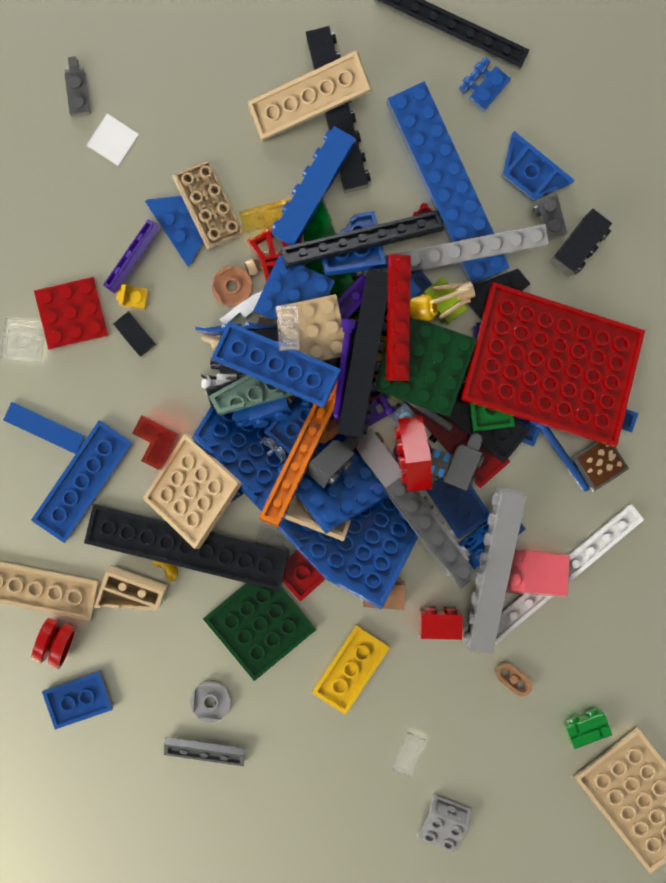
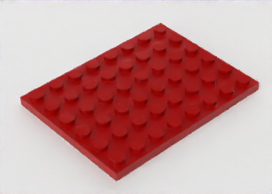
(553, 365)

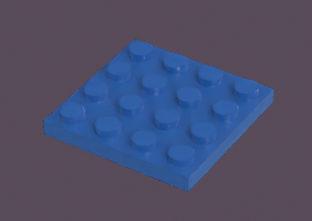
(346, 498)

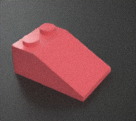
(539, 574)

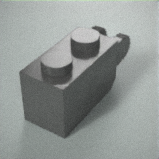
(331, 461)
(464, 462)

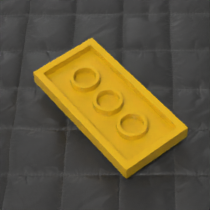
(350, 669)

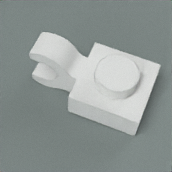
(221, 378)

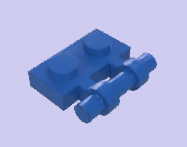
(490, 87)

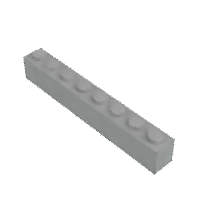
(387, 471)
(495, 570)

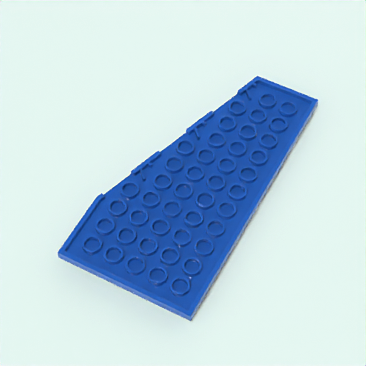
(375, 541)

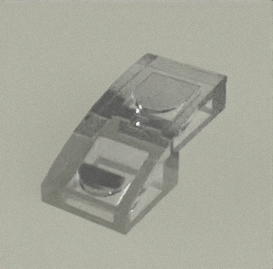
(288, 327)

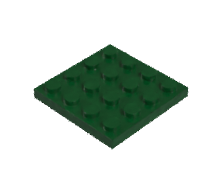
(435, 367)
(259, 626)

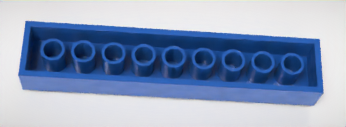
(443, 175)

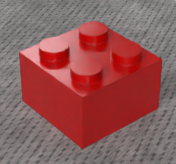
(440, 623)

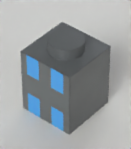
(440, 463)

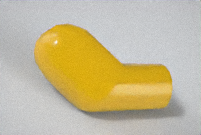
(170, 570)

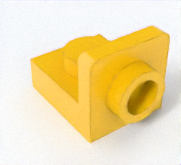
(132, 296)

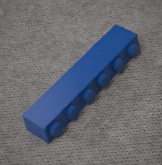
(314, 187)

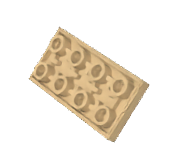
(208, 204)

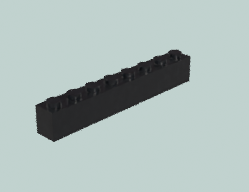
(322, 52)
(364, 355)

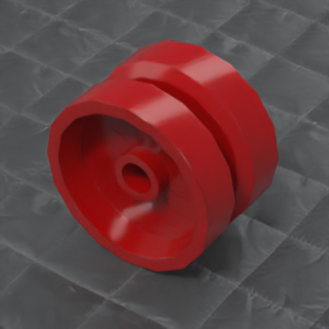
(53, 643)

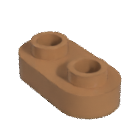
(513, 678)

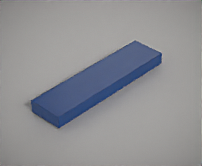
(44, 428)

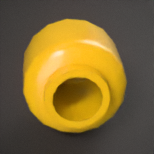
(423, 308)

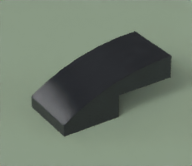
(134, 334)

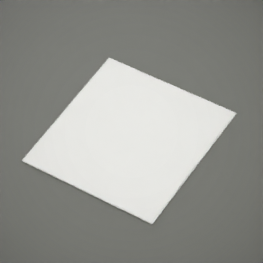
(112, 139)

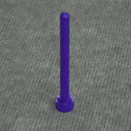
(349, 327)

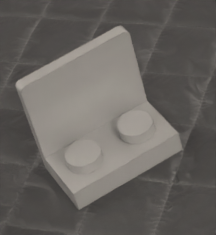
(445, 823)

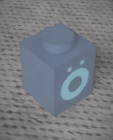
(402, 411)

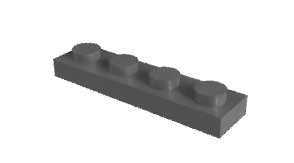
(204, 751)

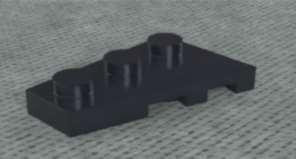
(512, 279)

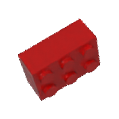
(414, 453)

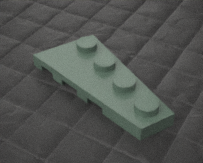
(244, 394)

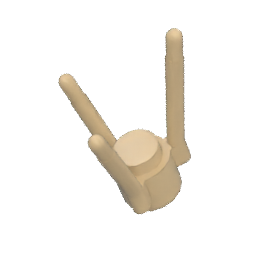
(463, 292)

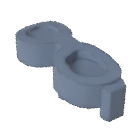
(274, 448)

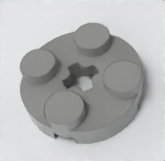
(202, 709)

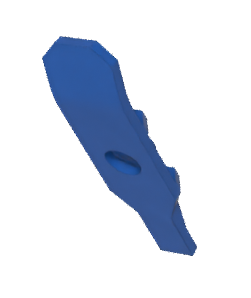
(218, 330)

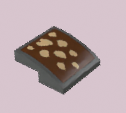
(599, 464)

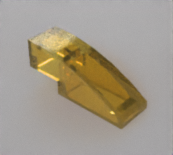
(262, 216)

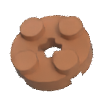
(235, 275)

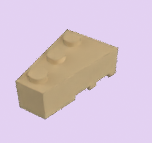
(129, 590)

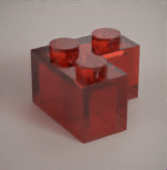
(161, 441)

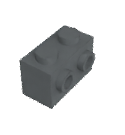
(550, 213)

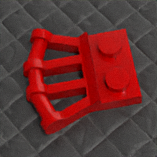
(266, 262)

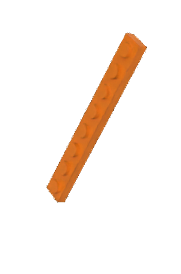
(297, 462)

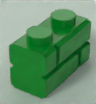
(587, 728)

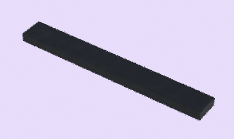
(460, 30)
(361, 239)

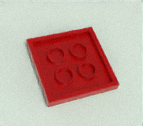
(71, 313)

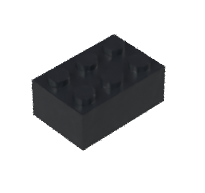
(581, 243)

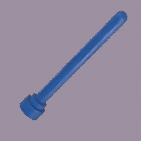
(563, 456)

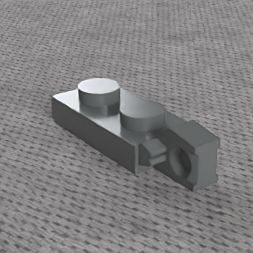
(77, 88)

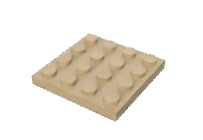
(192, 491)

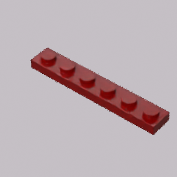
(398, 317)

